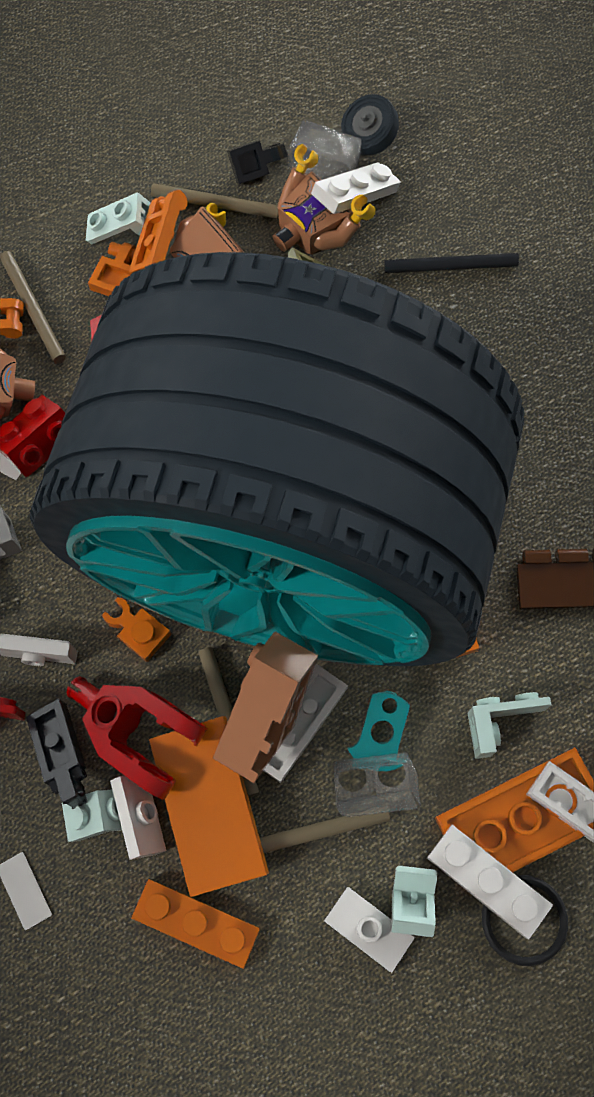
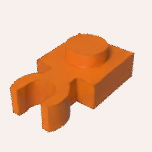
(140, 632)

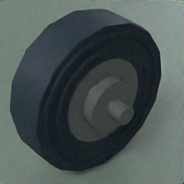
(373, 121)

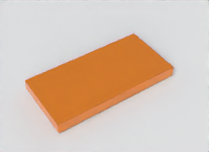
(209, 812)
(514, 825)

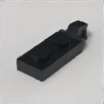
(58, 752)

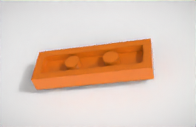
(196, 923)

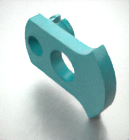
(366, 745)

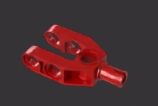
(111, 734)

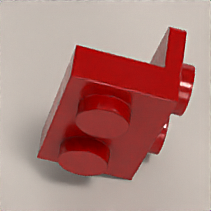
(31, 434)

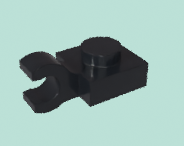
(251, 160)

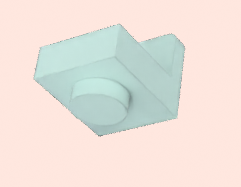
(92, 818)
(414, 901)

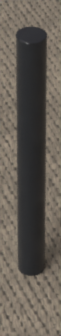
(451, 263)

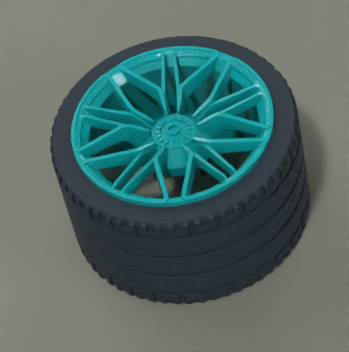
(286, 459)

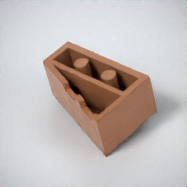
(266, 705)

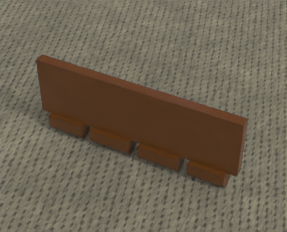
(558, 584)

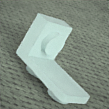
(117, 217)
(486, 733)

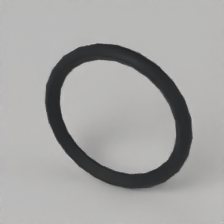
(545, 956)

